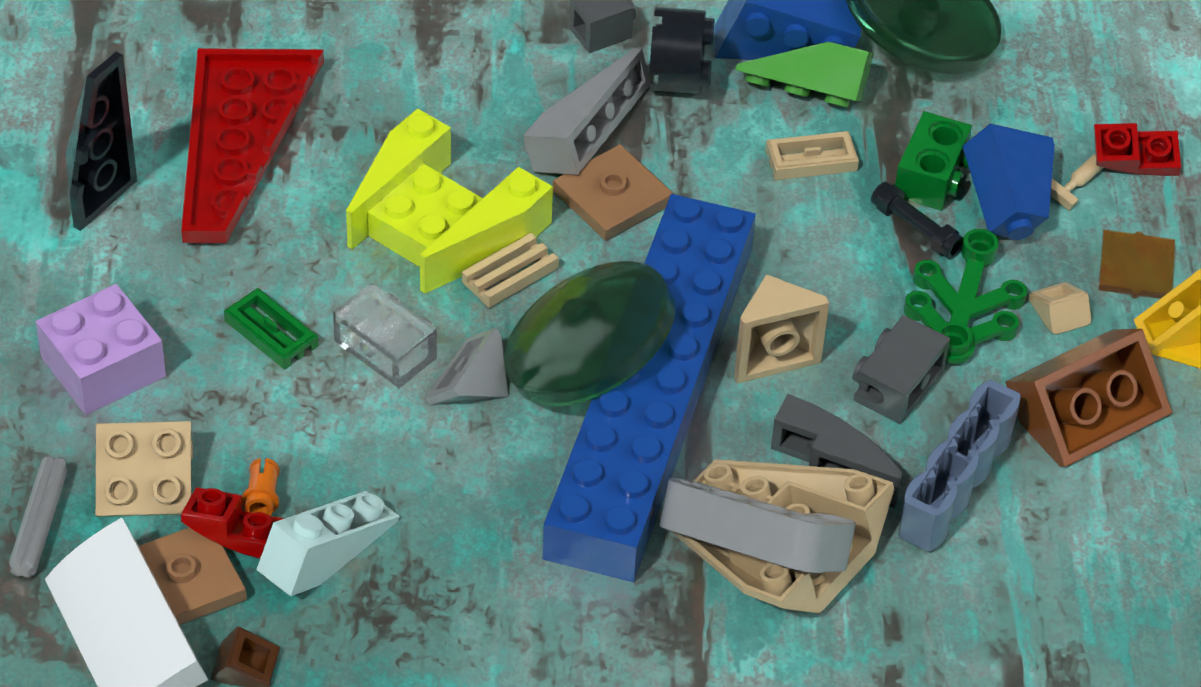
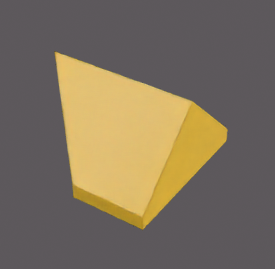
(1174, 323)

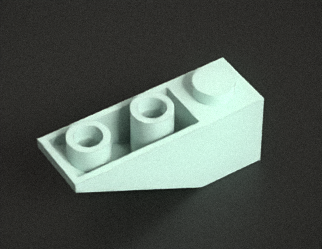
(321, 541)

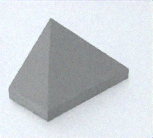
(473, 372)

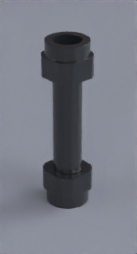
(891, 200)

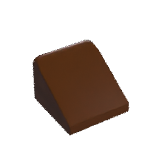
(245, 660)

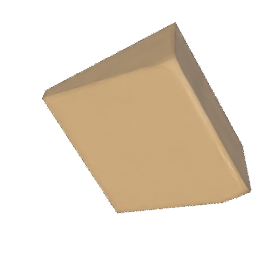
(1062, 307)

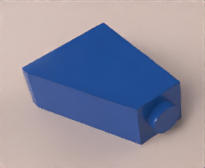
(1011, 178)

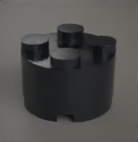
(680, 50)

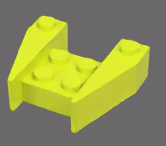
(433, 218)

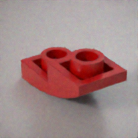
(1135, 151)
(221, 520)

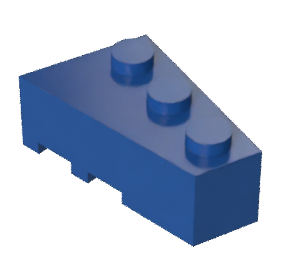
(777, 26)

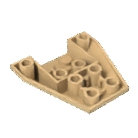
(803, 490)

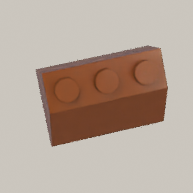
(1091, 395)

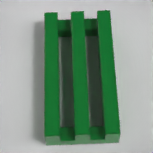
(264, 332)

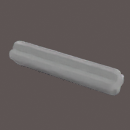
(38, 517)

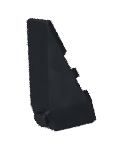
(100, 143)

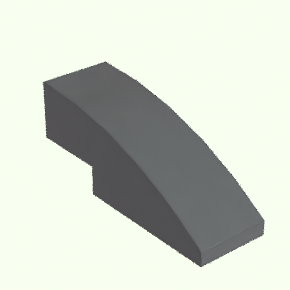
(829, 441)

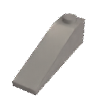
(580, 123)

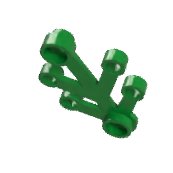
(979, 251)

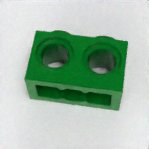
(933, 161)

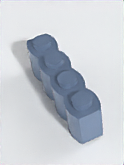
(958, 465)

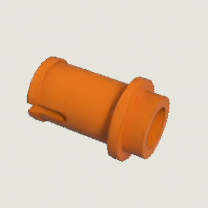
(261, 490)

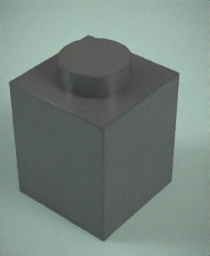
(601, 22)

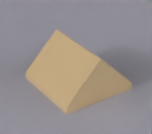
(780, 330)

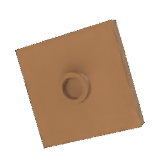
(613, 192)
(193, 574)

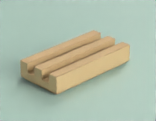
(813, 160)
(505, 266)

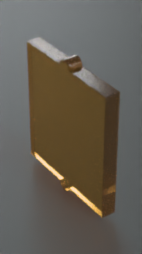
(1136, 264)

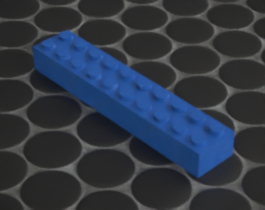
(638, 428)

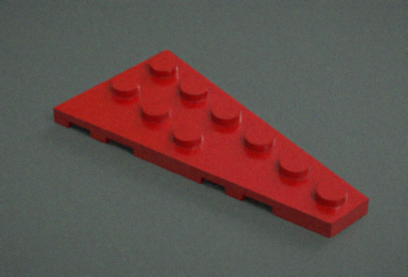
(237, 124)

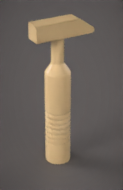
(1078, 179)

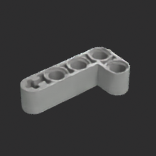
(758, 528)

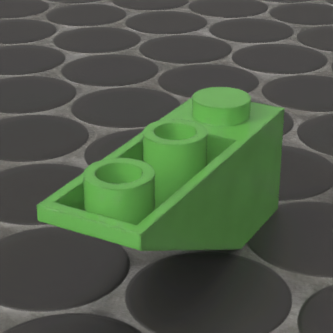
(821, 67)

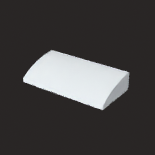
(122, 615)

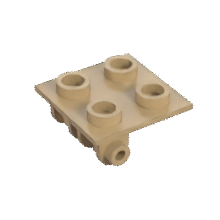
(143, 468)

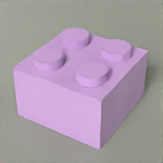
(101, 349)

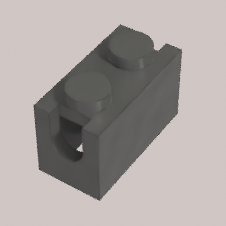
(900, 368)

